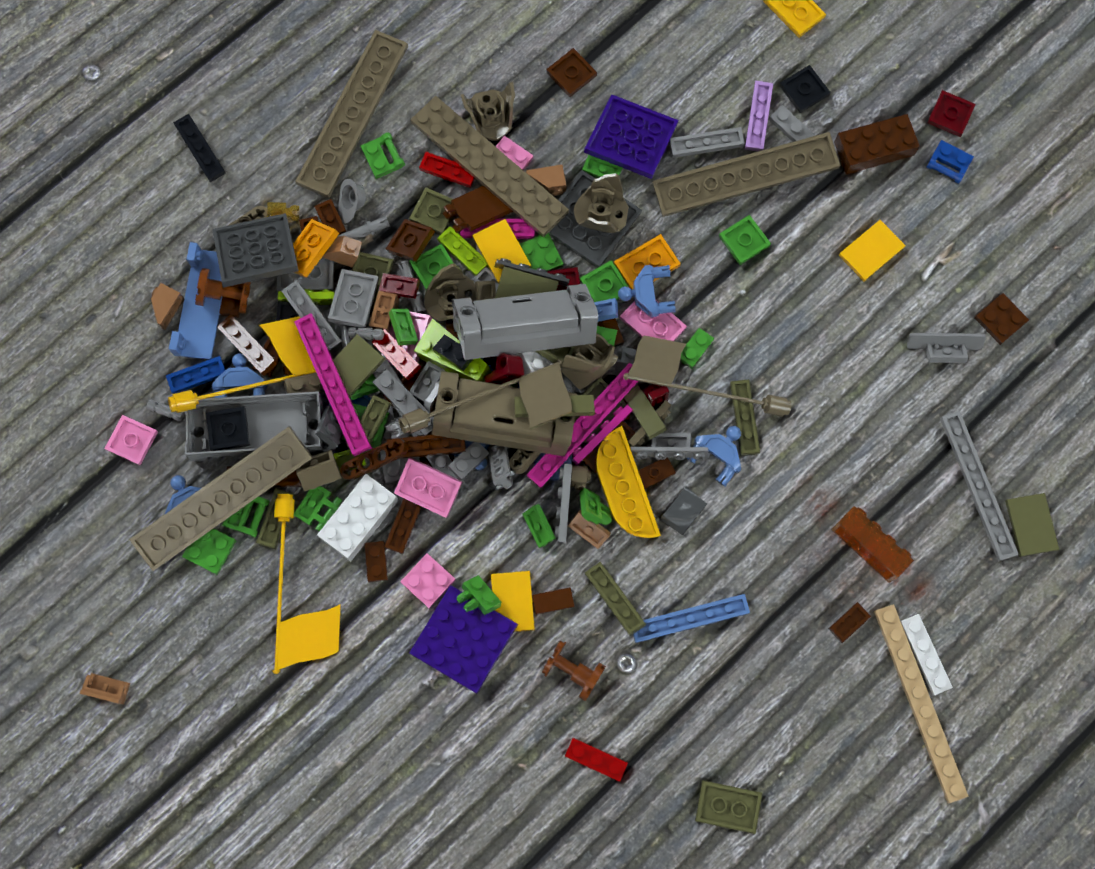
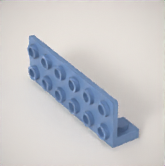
(197, 323)

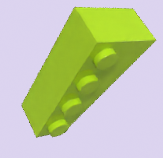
(434, 332)

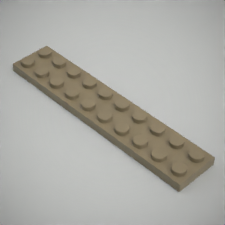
(351, 114)
(489, 166)
(746, 174)
(221, 498)

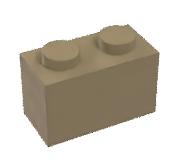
(319, 471)

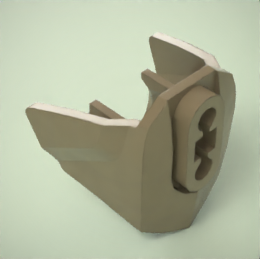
(501, 109)
(602, 196)
(447, 283)
(589, 362)

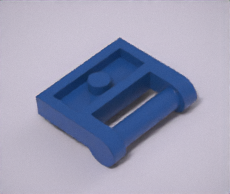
(951, 157)

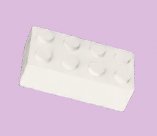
(358, 517)

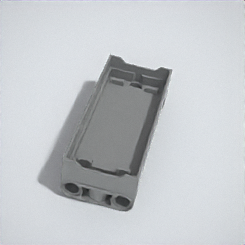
(525, 322)
(265, 417)

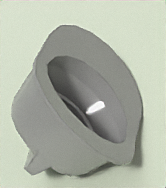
(351, 200)

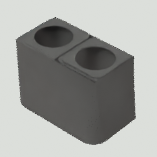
(683, 511)

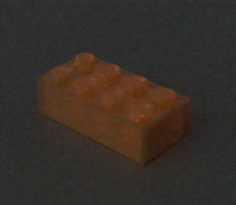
(872, 544)

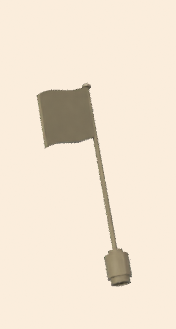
(658, 364)
(540, 391)

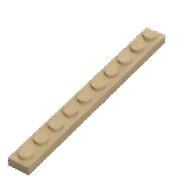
(921, 704)

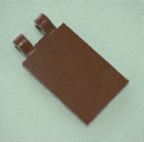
(475, 209)

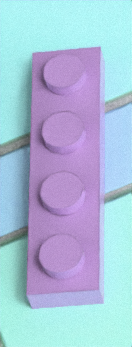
(758, 116)

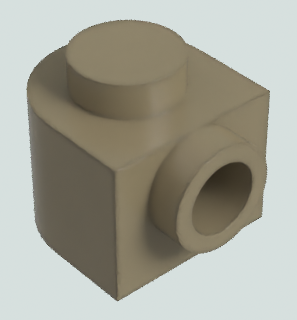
(580, 476)

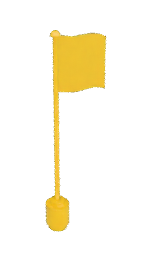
(289, 348)
(305, 635)

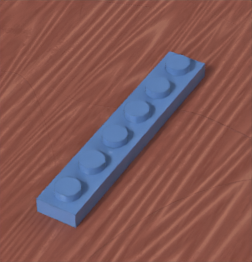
(692, 618)

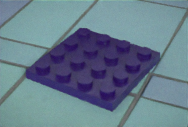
(631, 136)
(463, 642)

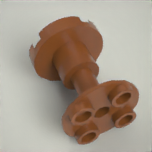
(214, 289)
(580, 674)

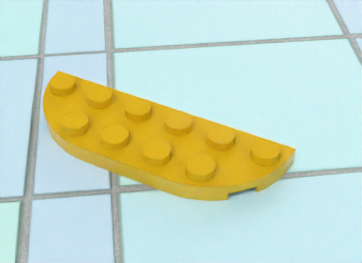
(624, 486)

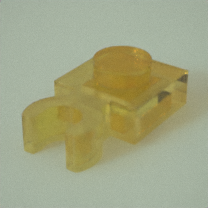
(277, 208)

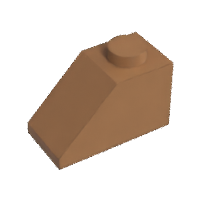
(550, 178)
(343, 251)
(165, 304)

